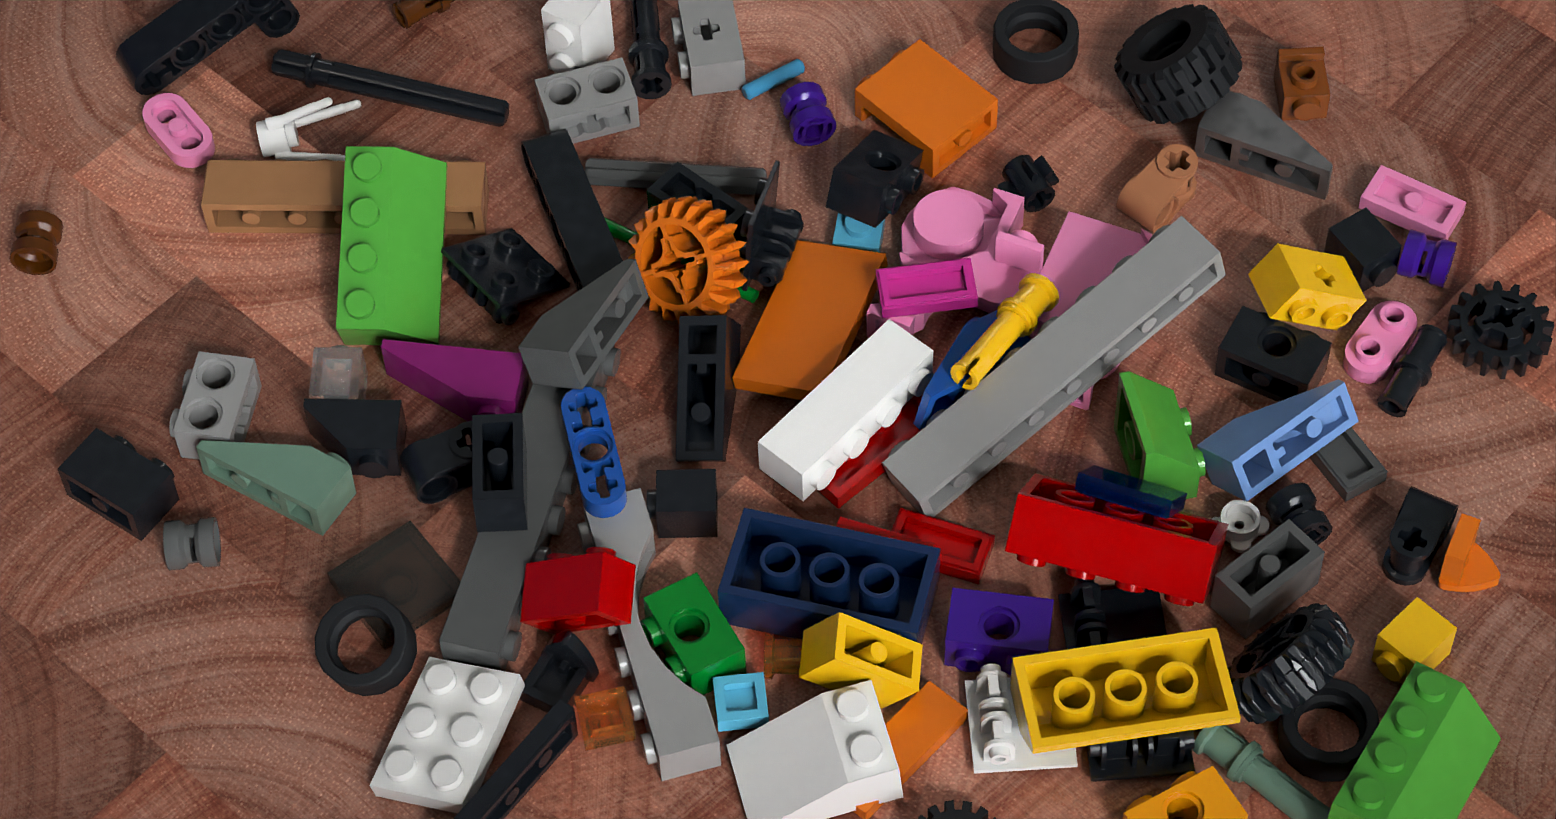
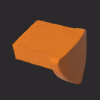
(1465, 562)

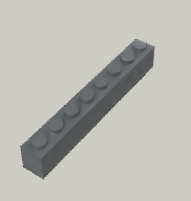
(488, 602)

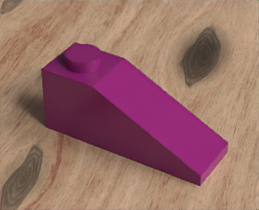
(460, 377)

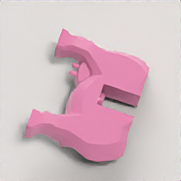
(966, 225)

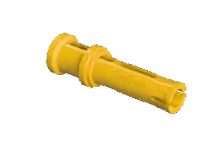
(1015, 318)

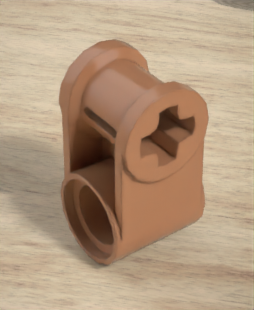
(1161, 187)

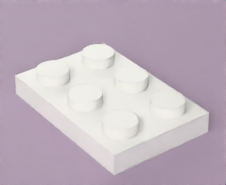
(447, 735)

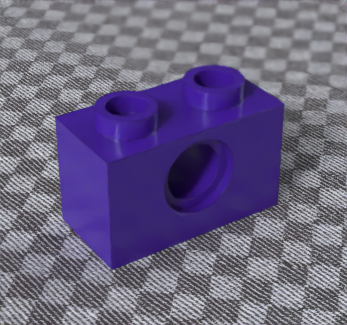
(979, 614)

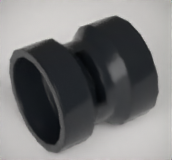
(1298, 505)

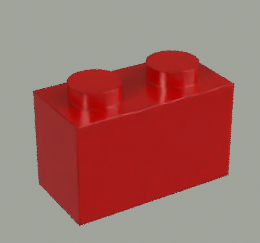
(578, 591)

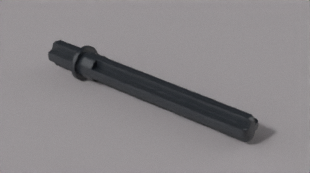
(389, 87)

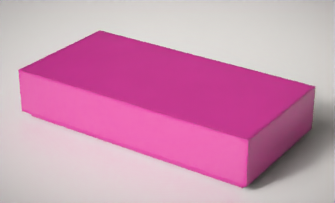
(926, 288)

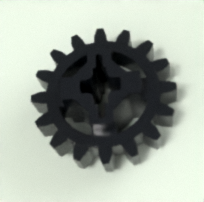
(1499, 330)

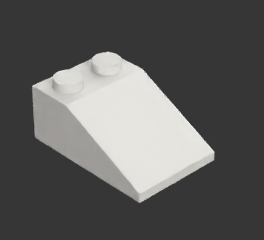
(818, 758)

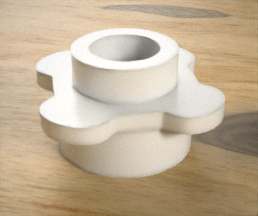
(1244, 514)

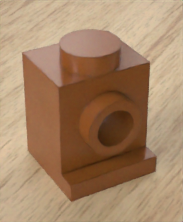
(1301, 83)

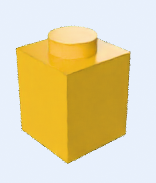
(1410, 637)

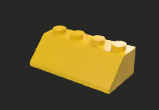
(1122, 690)

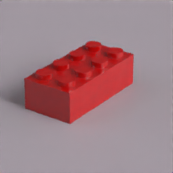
(1115, 542)

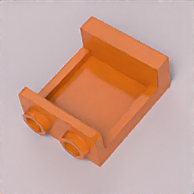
(928, 105)

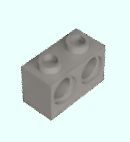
(588, 101)
(224, 409)

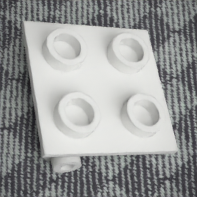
(995, 729)

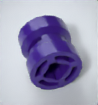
(808, 115)
(1437, 261)

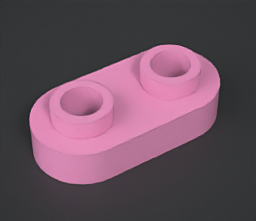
(185, 137)
(1382, 338)

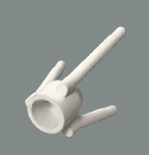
(280, 132)

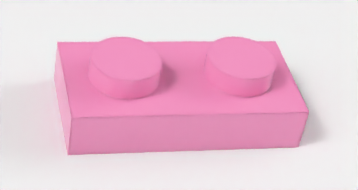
(1412, 204)

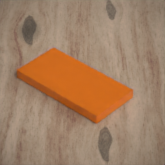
(809, 320)

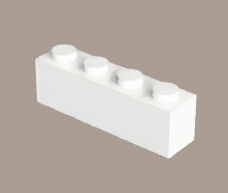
(846, 410)

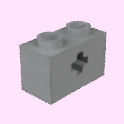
(711, 46)

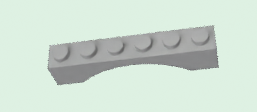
(676, 717)

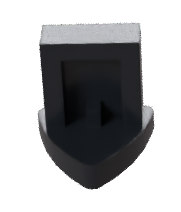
(559, 672)

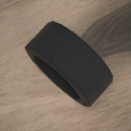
(1035, 67)
(339, 619)
(1318, 763)

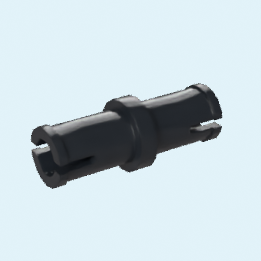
(1412, 370)

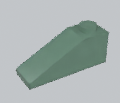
(283, 477)

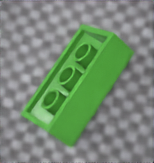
(391, 246)
(1421, 754)

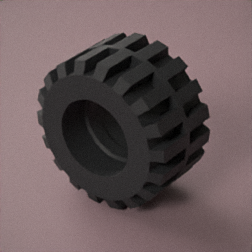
(1178, 64)

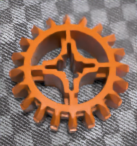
(681, 231)

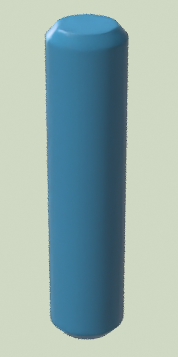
(773, 79)

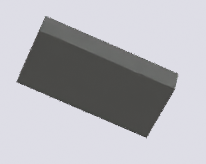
(1349, 465)

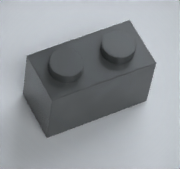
(1267, 579)

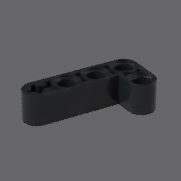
(192, 33)

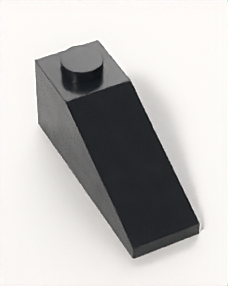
(705, 386)

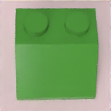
(1156, 435)

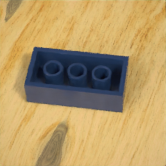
(800, 572)

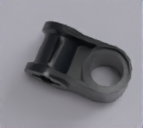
(439, 464)
(1417, 535)

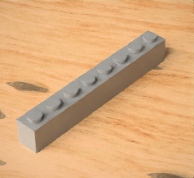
(1054, 367)

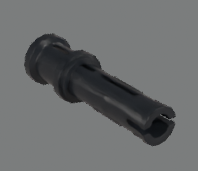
(648, 52)

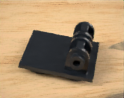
(769, 234)
(502, 273)
(1108, 616)
(1142, 757)

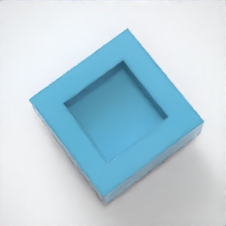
(857, 235)
(740, 701)

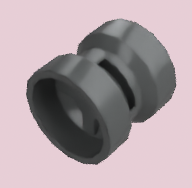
(192, 543)

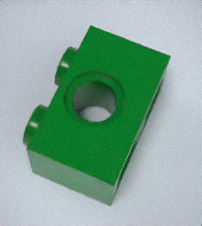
(690, 610)

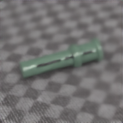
(1246, 763)

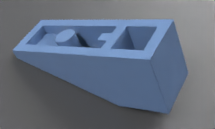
(1275, 439)

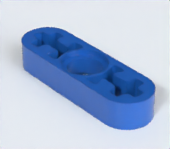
(588, 470)

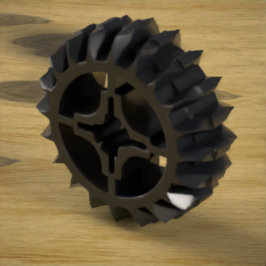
(1289, 662)

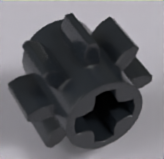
(1030, 180)

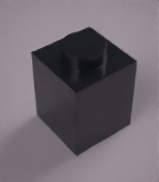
(1366, 247)
(684, 503)

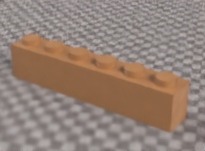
(309, 196)

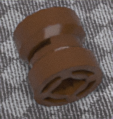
(36, 242)

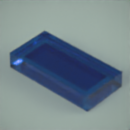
(1130, 491)

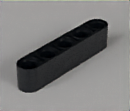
(570, 206)

